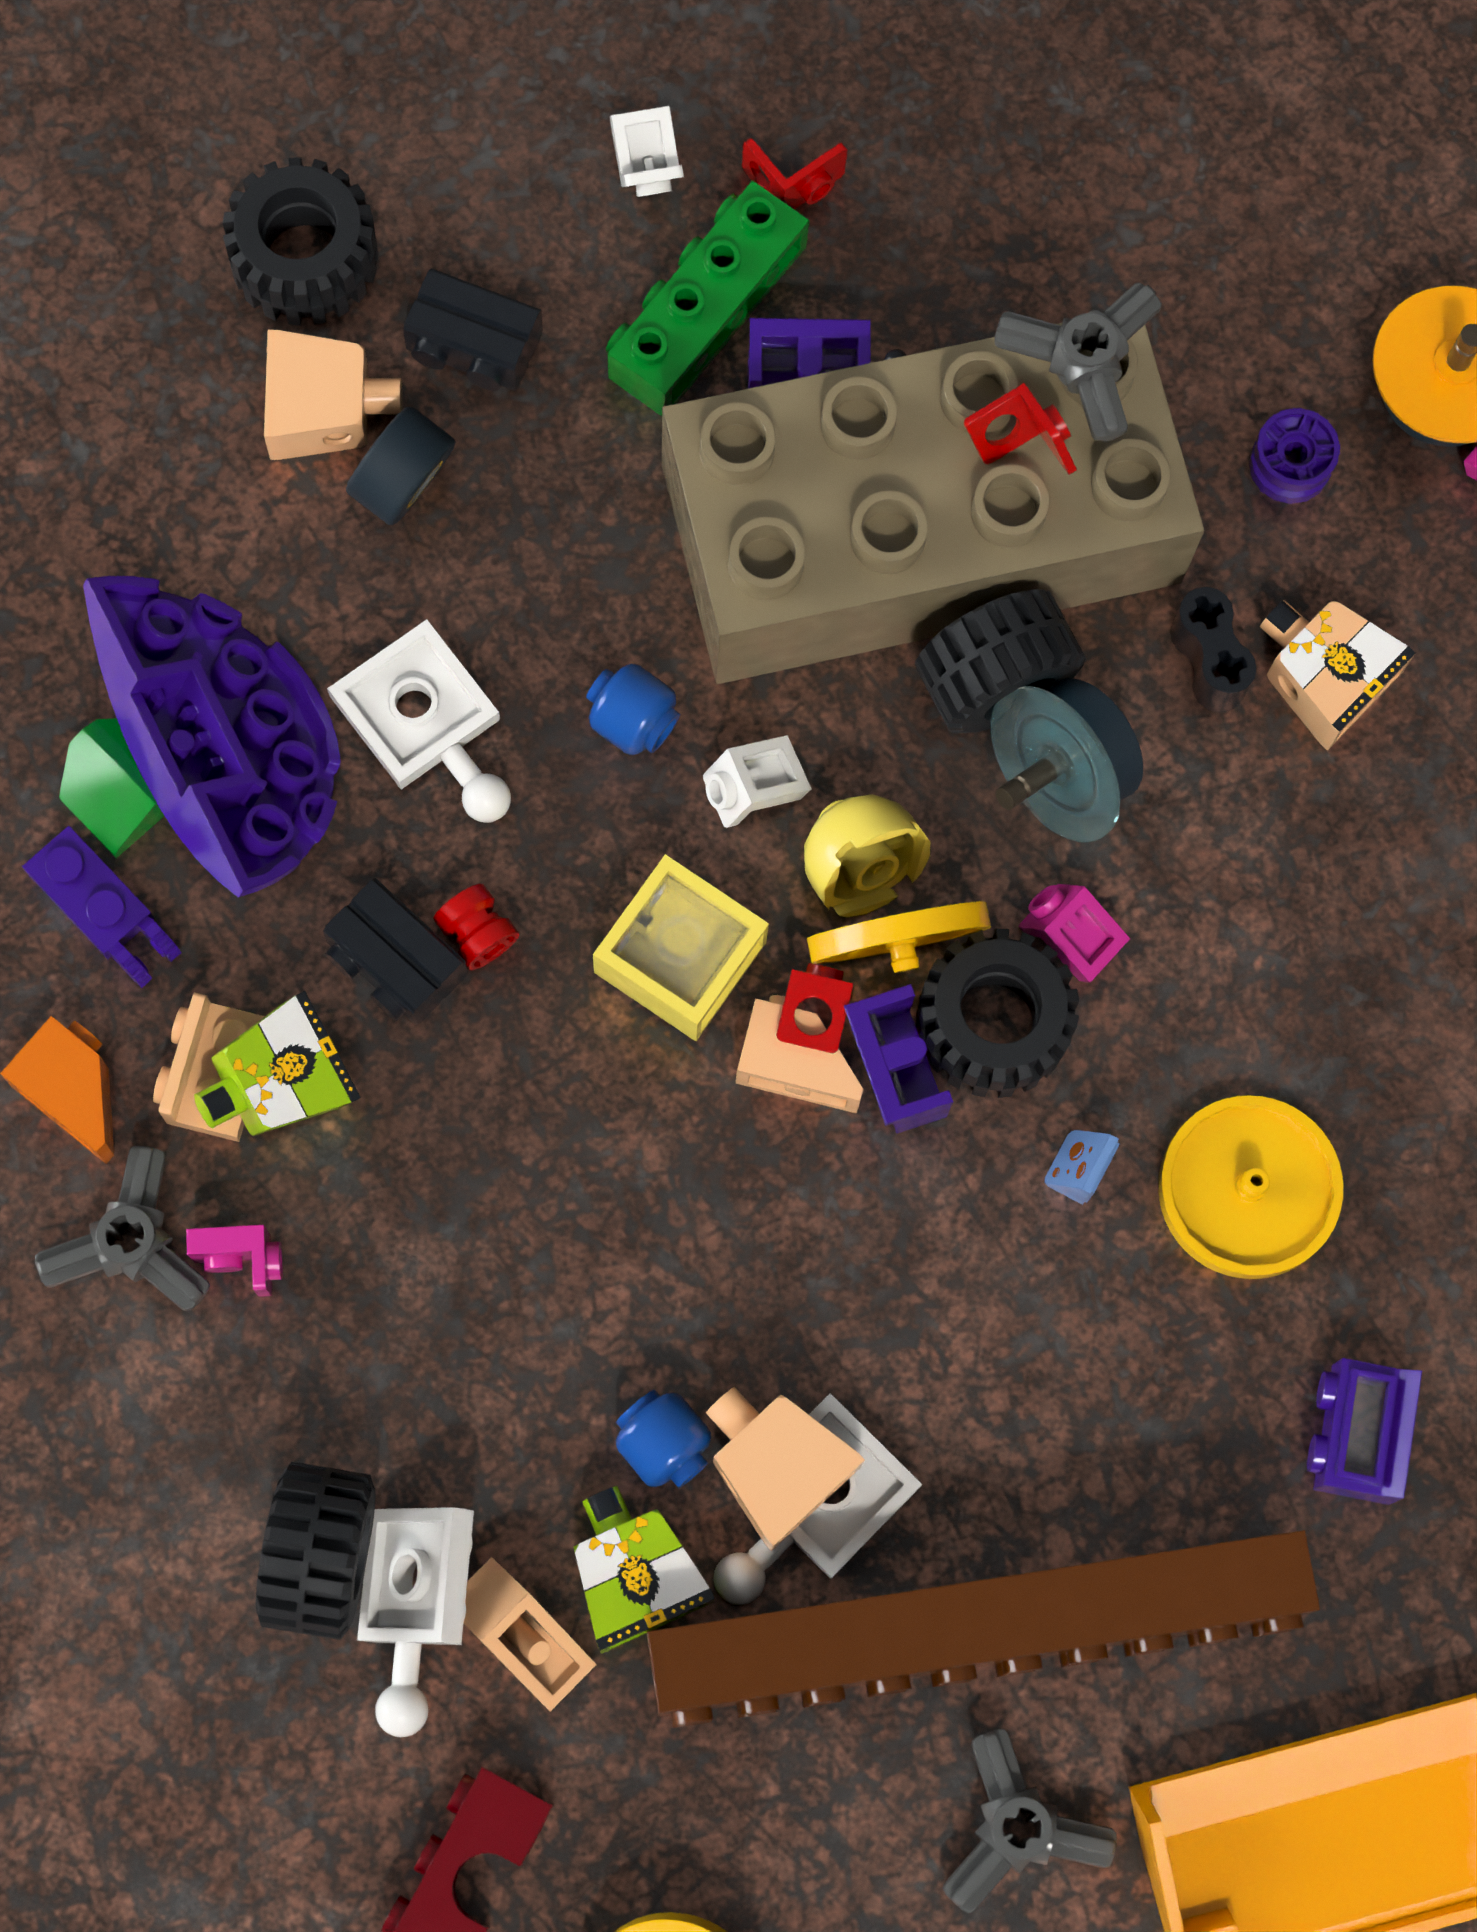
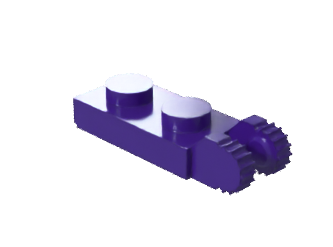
(97, 902)

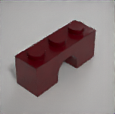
(488, 1819)

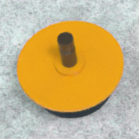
(1430, 365)

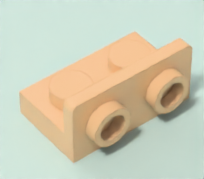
(199, 1034)

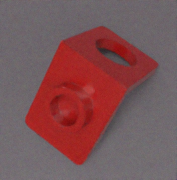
(804, 186)
(1030, 422)
(819, 983)

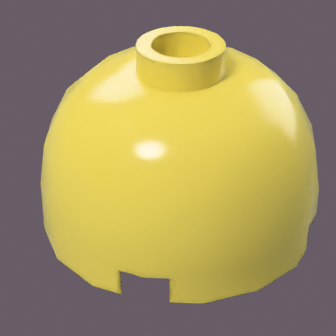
(863, 851)

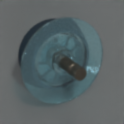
(1066, 757)

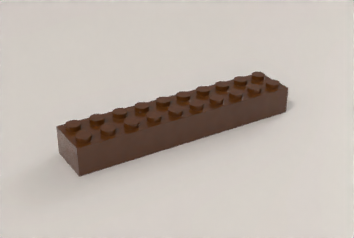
(982, 1624)

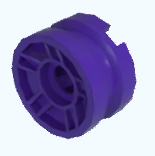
(1318, 450)

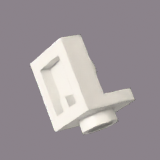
(755, 779)

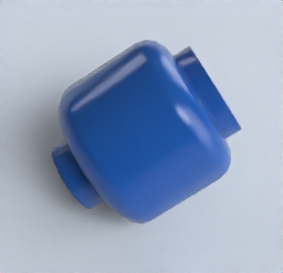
(632, 709)
(663, 1439)

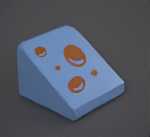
(1081, 1164)

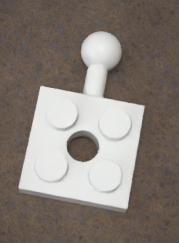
(415, 745)
(832, 1530)
(408, 1615)

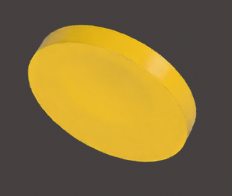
(899, 934)
(1250, 1187)

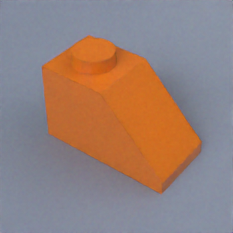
(67, 1083)

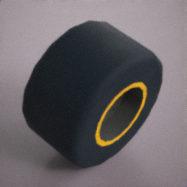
(400, 465)

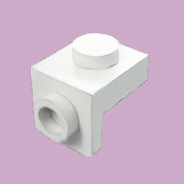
(646, 150)

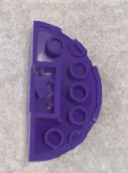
(217, 728)

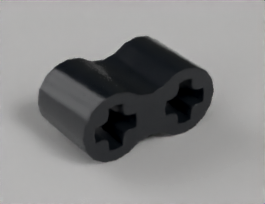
(1213, 649)

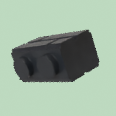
(472, 331)
(393, 953)

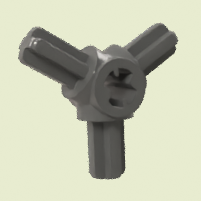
(1085, 375)
(150, 1260)
(1052, 1836)

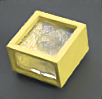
(680, 947)

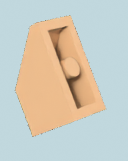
(792, 1068)
(523, 1635)

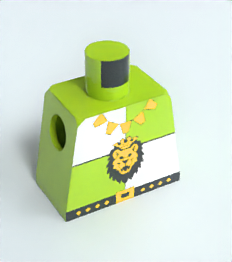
(278, 1072)
(634, 1572)

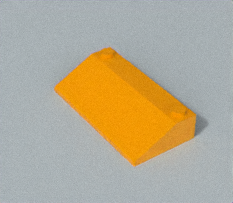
(1322, 1831)

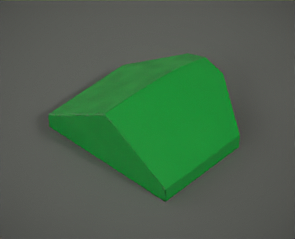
(107, 788)

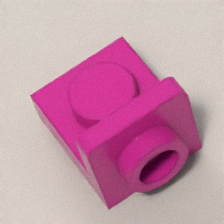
(1075, 928)
(226, 1247)

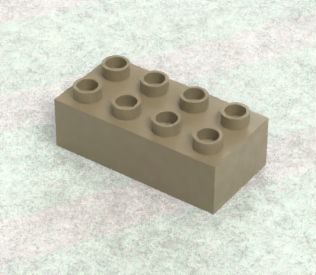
(866, 521)

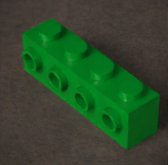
(707, 297)

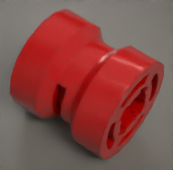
(478, 930)

